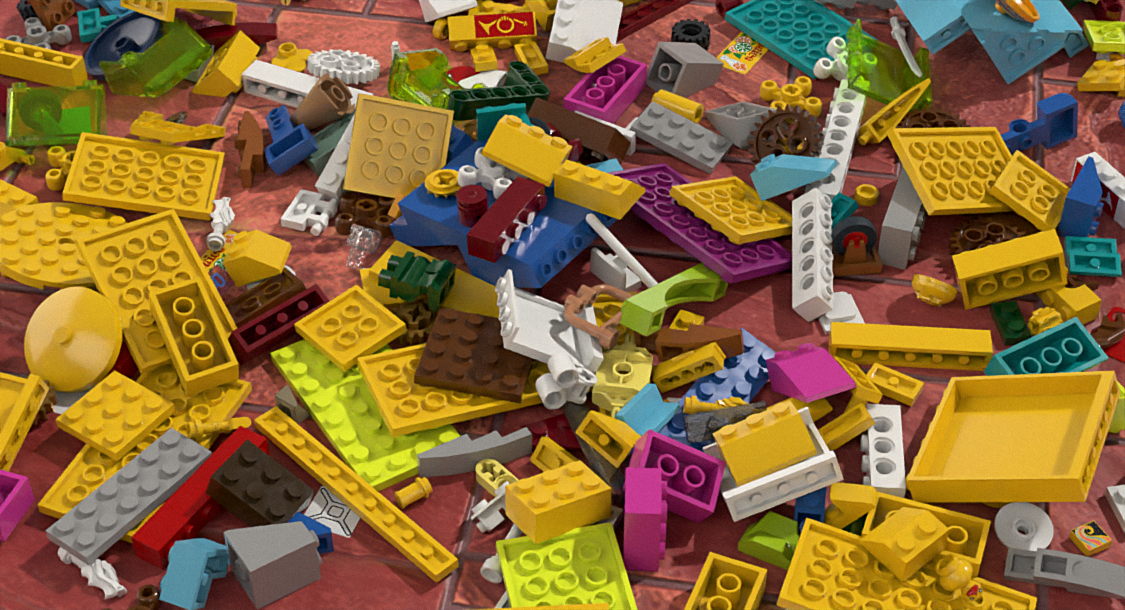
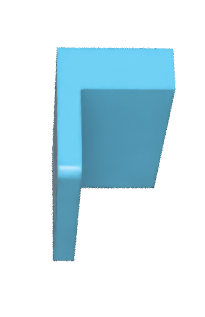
(647, 410)

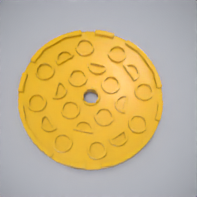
(41, 243)

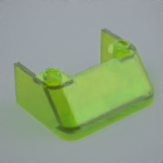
(160, 65)

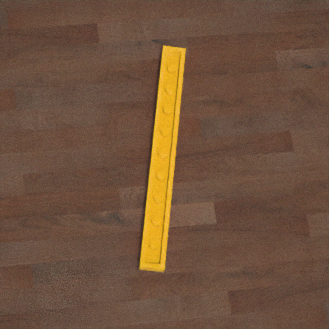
(357, 494)

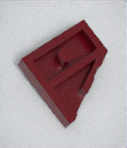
(555, 428)

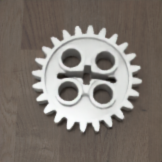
(344, 65)

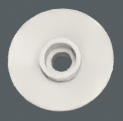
(1027, 518)

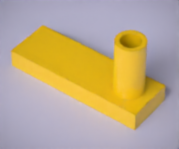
(864, 390)

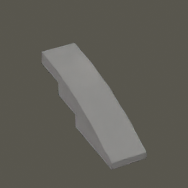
(463, 454)

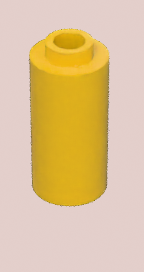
(679, 105)

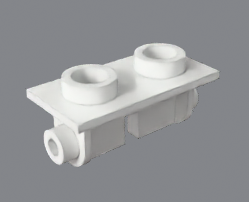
(488, 512)

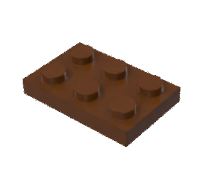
(264, 297)

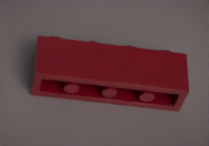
(506, 219)
(274, 325)

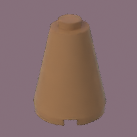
(324, 103)

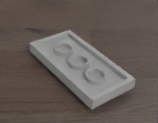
(681, 137)

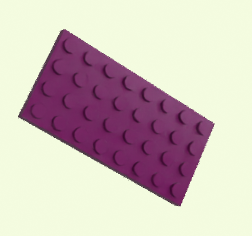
(696, 235)

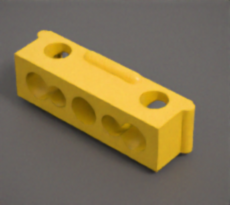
(688, 367)

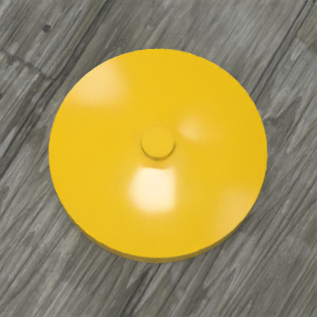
(73, 339)

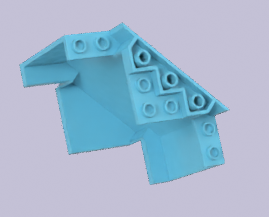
(1009, 42)

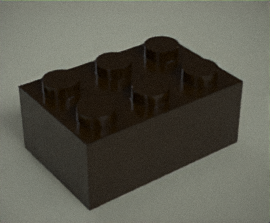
(258, 488)

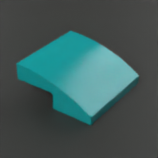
(1092, 256)

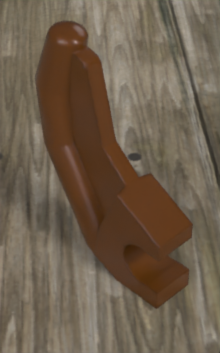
(1110, 331)

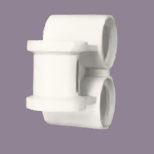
(564, 382)

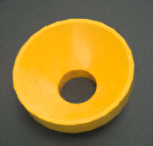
(933, 290)

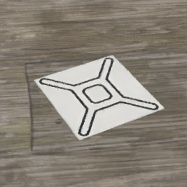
(332, 513)

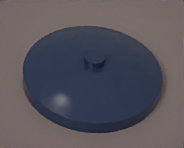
(129, 33)

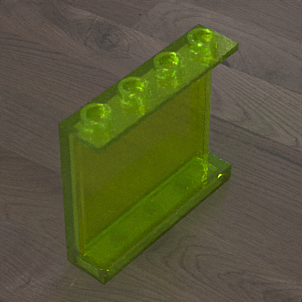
(883, 70)

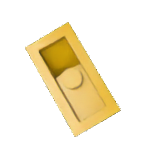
(849, 503)

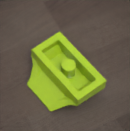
(771, 539)

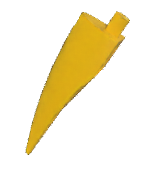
(889, 117)

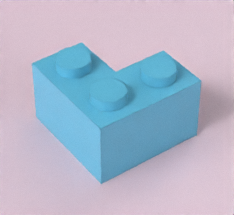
(191, 572)

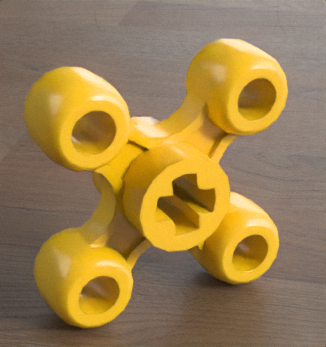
(791, 94)
(58, 158)

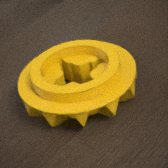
(449, 182)

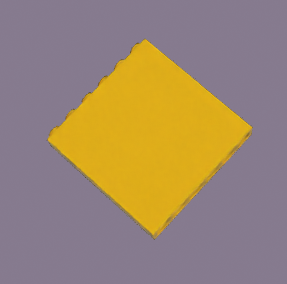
(1015, 438)

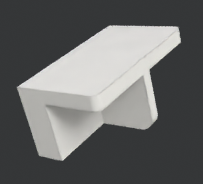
(613, 271)

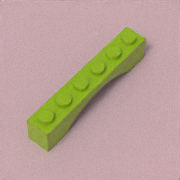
(646, 309)

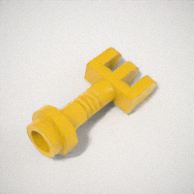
(196, 429)

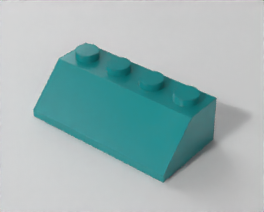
(1056, 350)

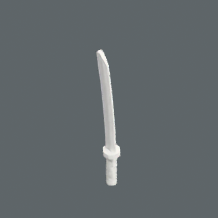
(899, 34)

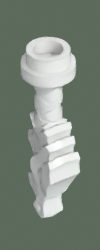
(222, 221)
(98, 574)

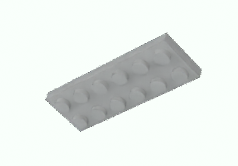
(128, 496)

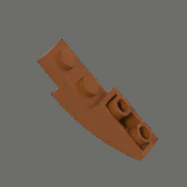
(251, 149)
(674, 342)

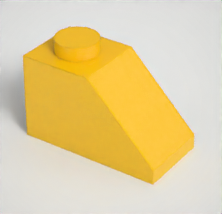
(608, 437)

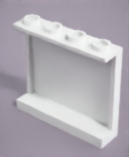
(539, 329)
(784, 484)

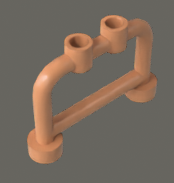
(574, 305)

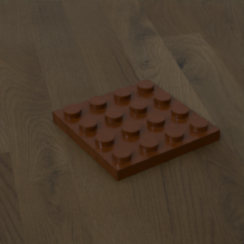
(470, 357)

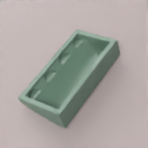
(327, 142)

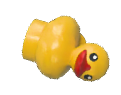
(956, 575)

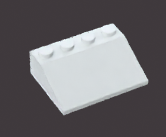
(580, 23)

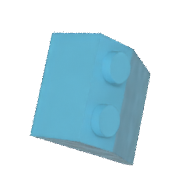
(788, 172)

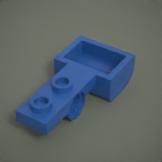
(1054, 125)
(290, 142)

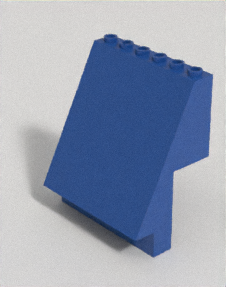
(535, 257)

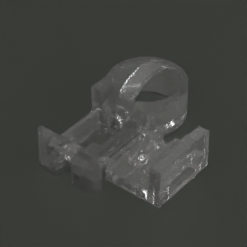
(362, 240)

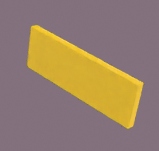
(467, 294)

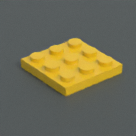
(1031, 192)
(350, 327)
(115, 415)

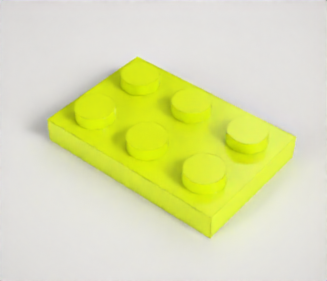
(1105, 36)

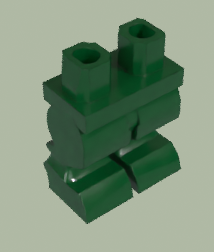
(417, 275)

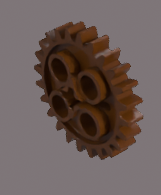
(931, 119)
(804, 132)
(981, 234)

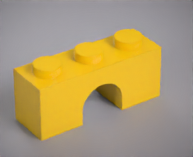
(1072, 302)

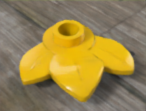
(291, 57)

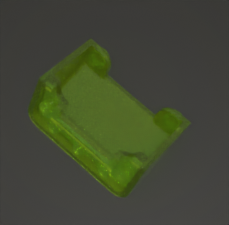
(422, 78)
(54, 113)

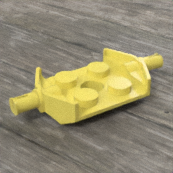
(615, 389)

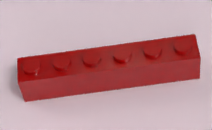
(189, 506)

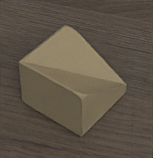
(286, 402)

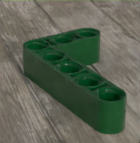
(520, 87)

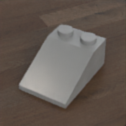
(738, 120)

